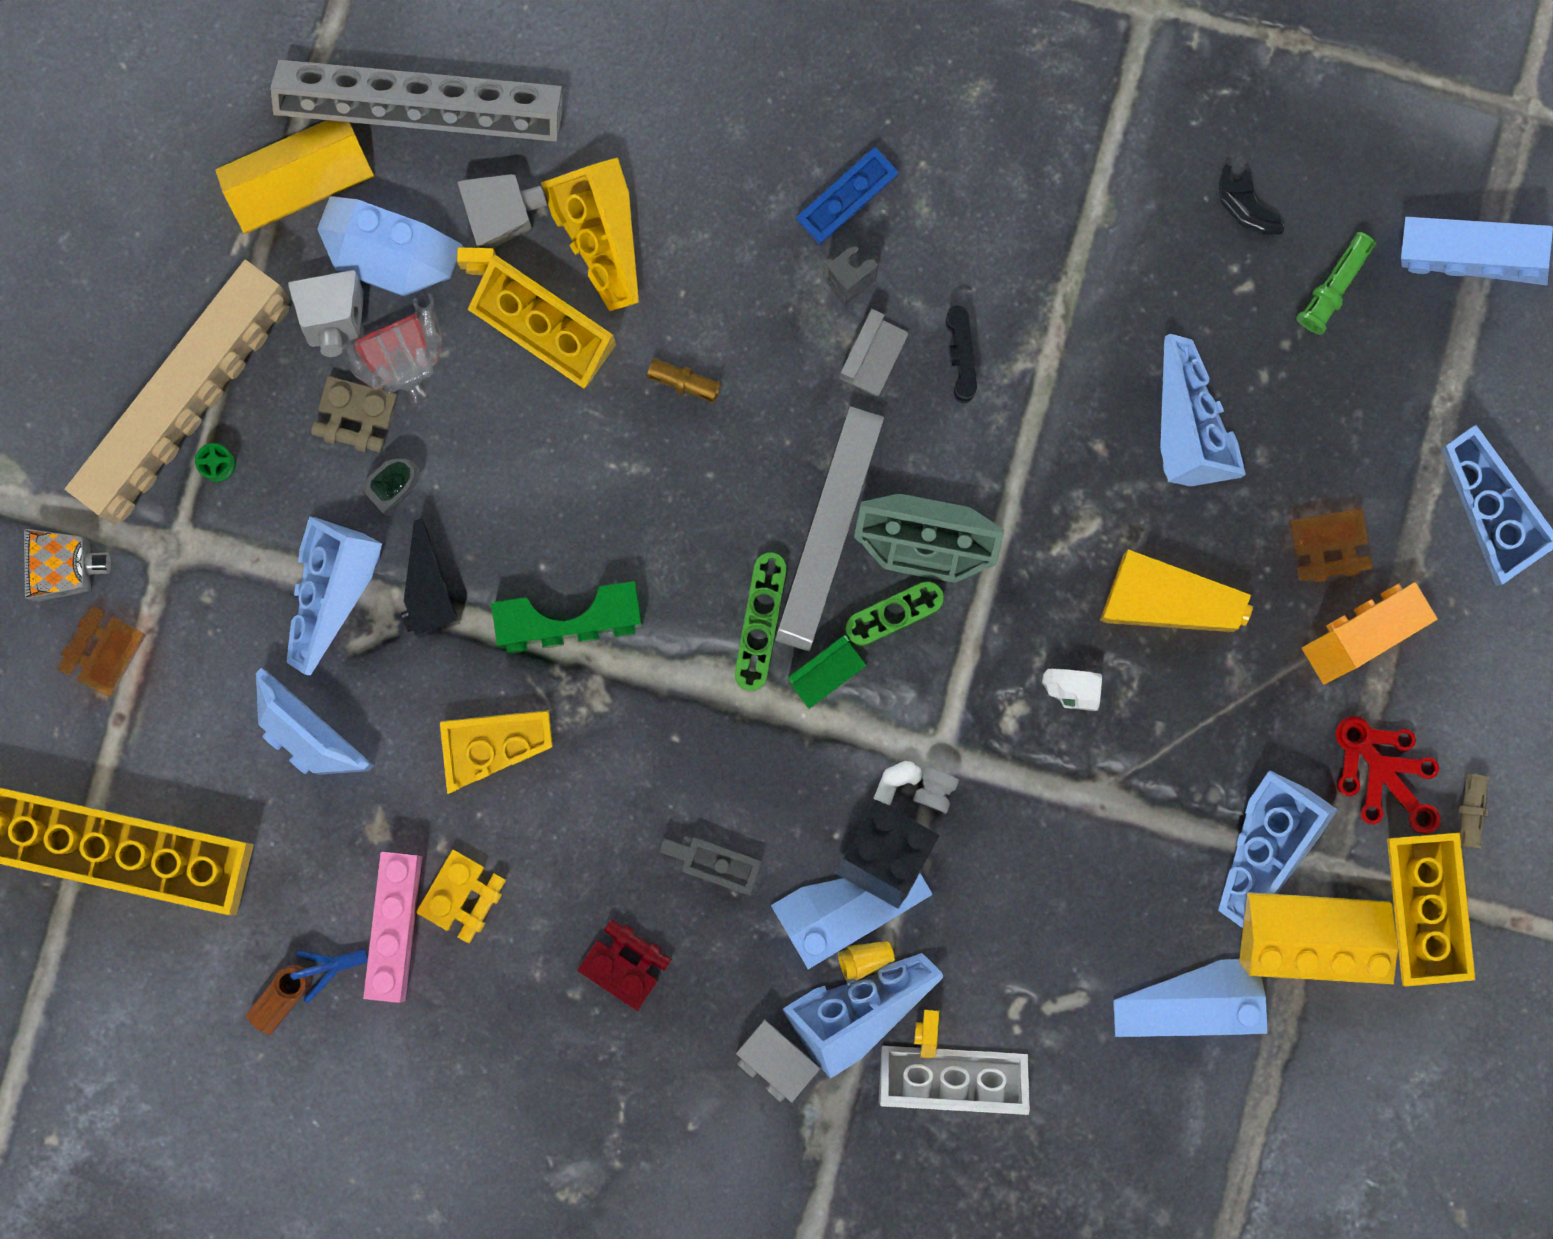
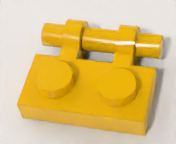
(451, 890)

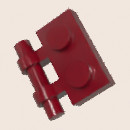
(618, 974)

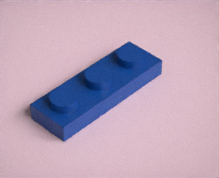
(847, 196)

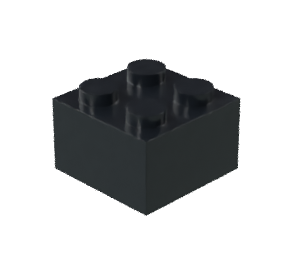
(887, 854)

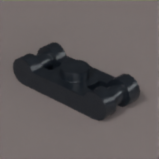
(962, 353)

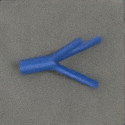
(332, 965)

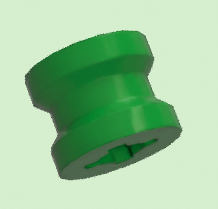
(210, 457)

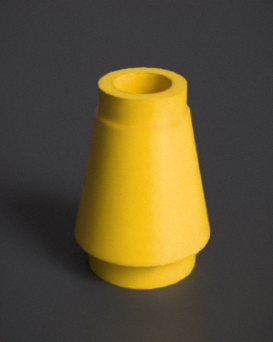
(864, 959)

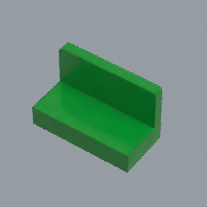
(826, 672)

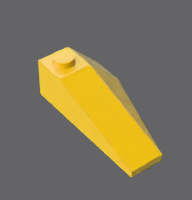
(597, 217)

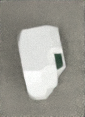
(1074, 688)

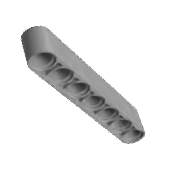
(829, 529)

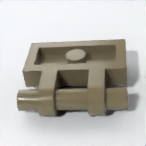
(357, 404)

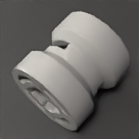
(936, 789)

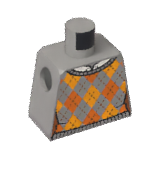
(59, 565)

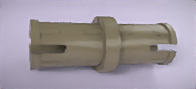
(1473, 810)

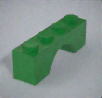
(613, 610)

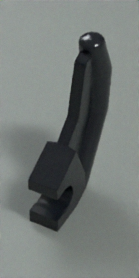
(1243, 205)

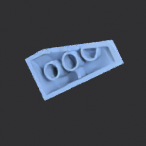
(1196, 1003)
(852, 1018)

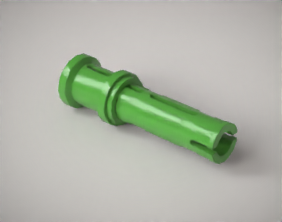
(1329, 295)

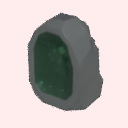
(391, 484)

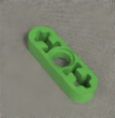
(922, 610)

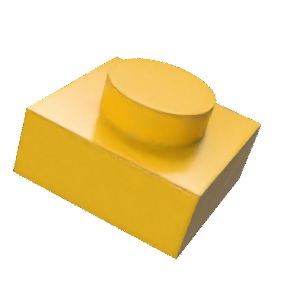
(474, 259)
(927, 1033)

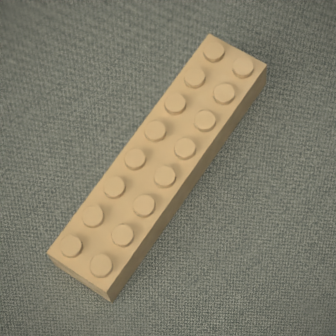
(180, 393)

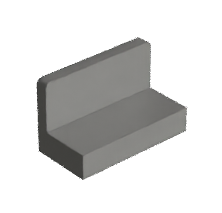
(873, 354)

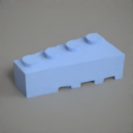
(1478, 249)

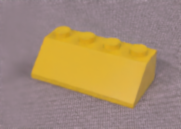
(1431, 909)
(1319, 938)

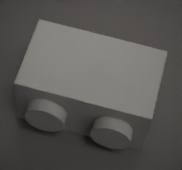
(777, 1062)

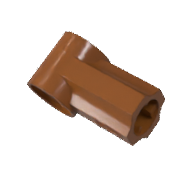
(277, 1001)

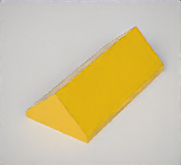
(293, 174)
(541, 322)

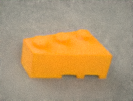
(1370, 632)

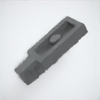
(713, 863)

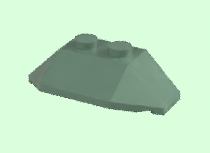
(928, 537)

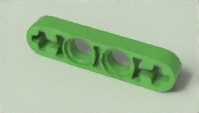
(756, 621)

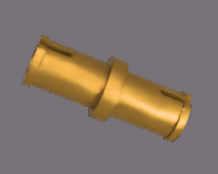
(684, 380)

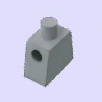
(498, 208)
(329, 309)

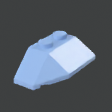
(385, 246)
(302, 732)

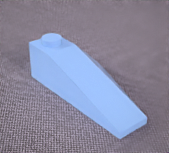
(1192, 433)
(333, 578)
(1275, 838)
(836, 914)

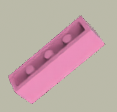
(392, 927)

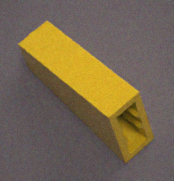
(1167, 596)

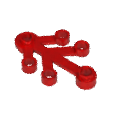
(1383, 770)

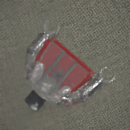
(398, 354)

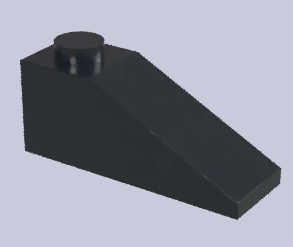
(426, 592)

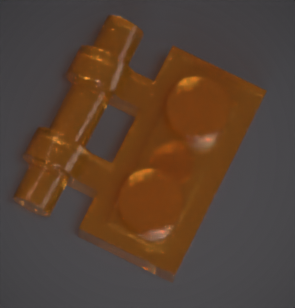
(1330, 533)
(109, 658)

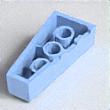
(1498, 508)

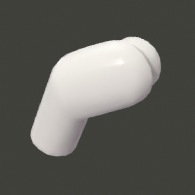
(894, 777)

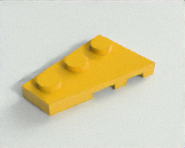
(491, 743)

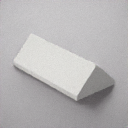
(954, 1080)

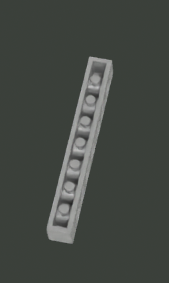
(417, 100)

